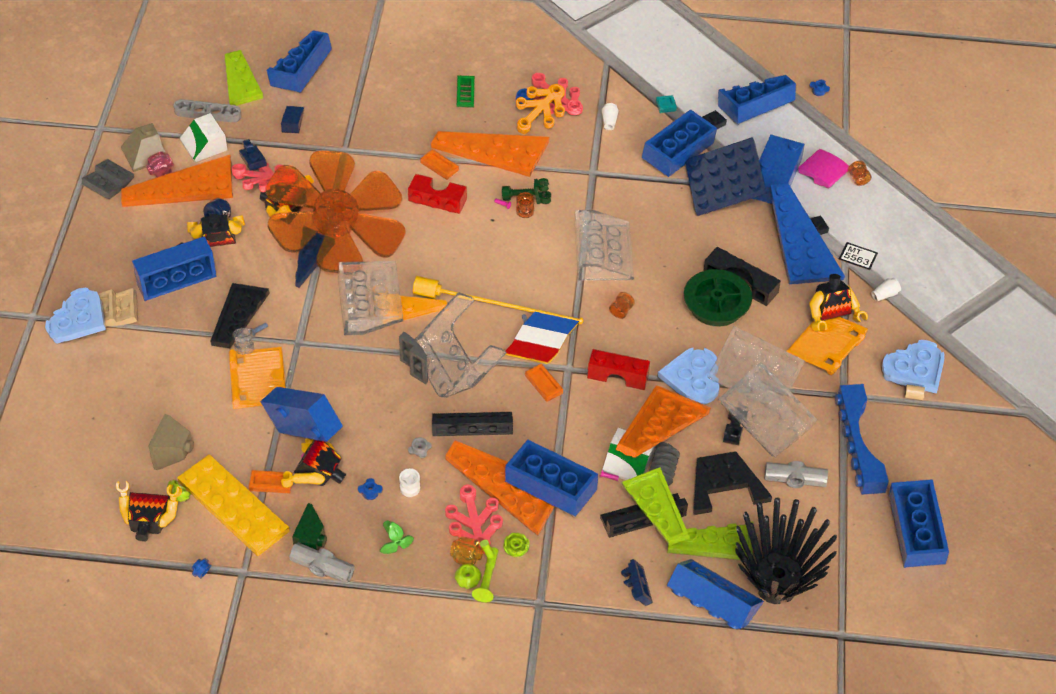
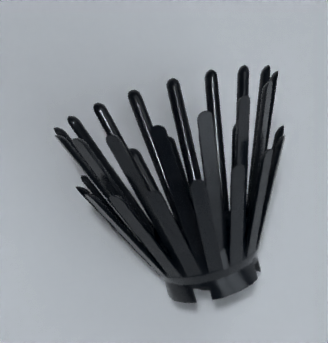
(779, 571)

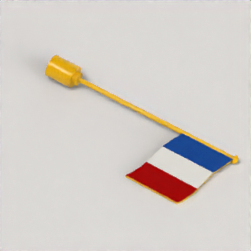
(533, 342)

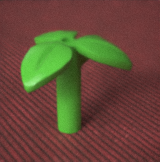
(395, 534)

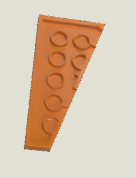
(502, 151)
(194, 183)
(659, 419)
(489, 475)

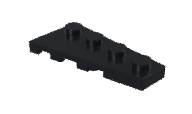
(237, 312)

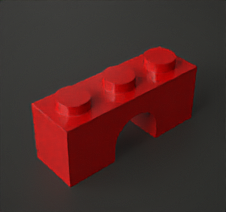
(449, 199)
(632, 369)

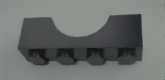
(762, 285)

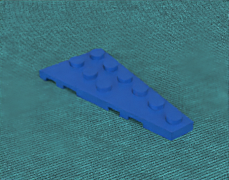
(802, 247)

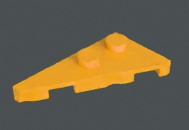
(416, 307)

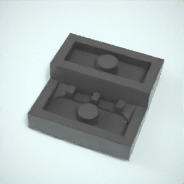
(108, 179)
(413, 356)

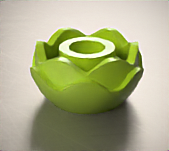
(185, 494)
(516, 539)
(468, 581)

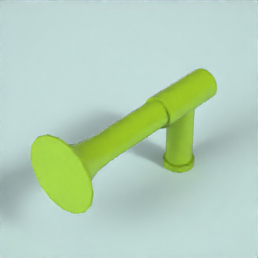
(482, 593)

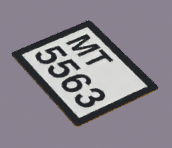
(858, 256)

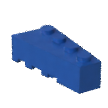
(301, 63)
(756, 98)

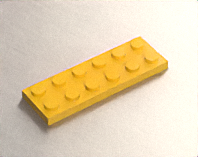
(233, 505)

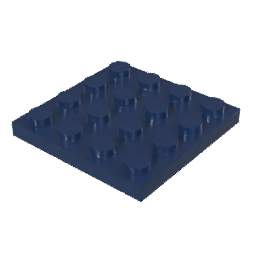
(725, 176)

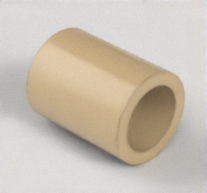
(914, 392)

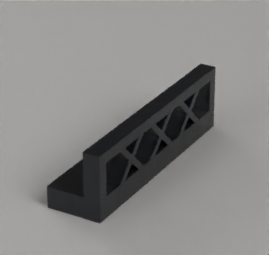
(472, 424)
(633, 518)

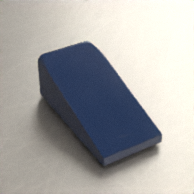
(292, 119)

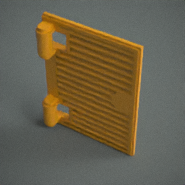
(832, 343)
(256, 376)

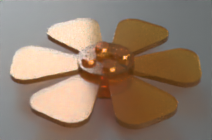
(334, 210)

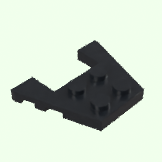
(722, 474)

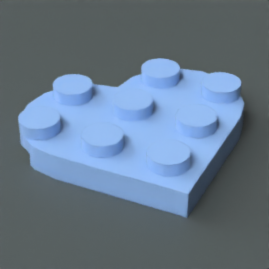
(78, 317)
(917, 365)
(689, 375)

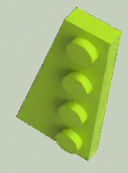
(240, 80)
(657, 503)
(712, 542)

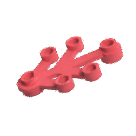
(571, 106)
(262, 177)
(474, 521)

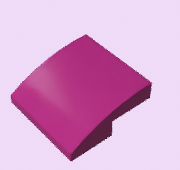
(824, 168)

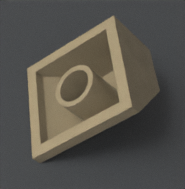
(140, 145)
(169, 443)

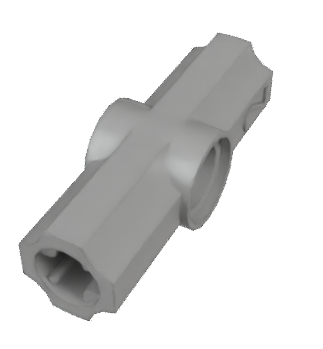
(796, 474)
(322, 562)

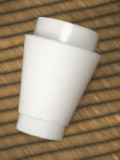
(609, 115)
(887, 289)

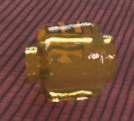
(466, 550)

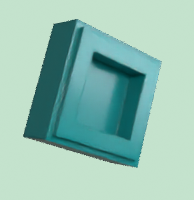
(666, 104)

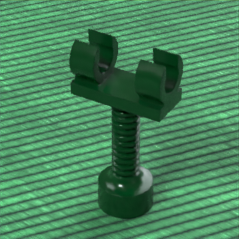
(539, 185)

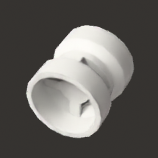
(409, 482)

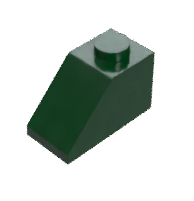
(310, 530)

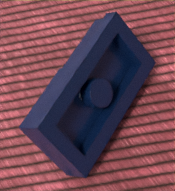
(252, 156)
(638, 581)

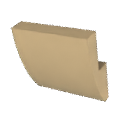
(119, 307)

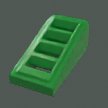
(465, 81)

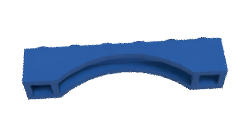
(870, 472)

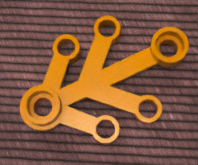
(541, 105)

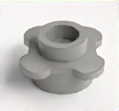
(419, 443)

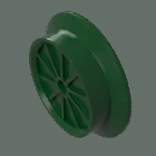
(717, 297)

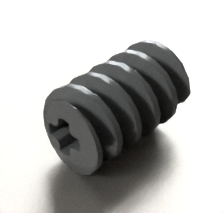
(666, 458)

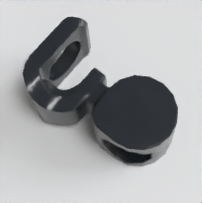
(733, 431)

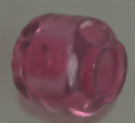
(160, 164)

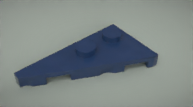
(307, 259)

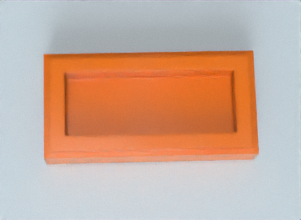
(439, 164)
(544, 382)
(267, 482)

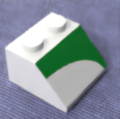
(204, 138)
(623, 465)

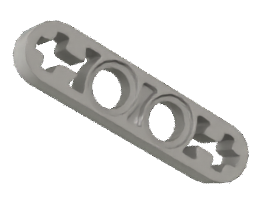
(183, 106)

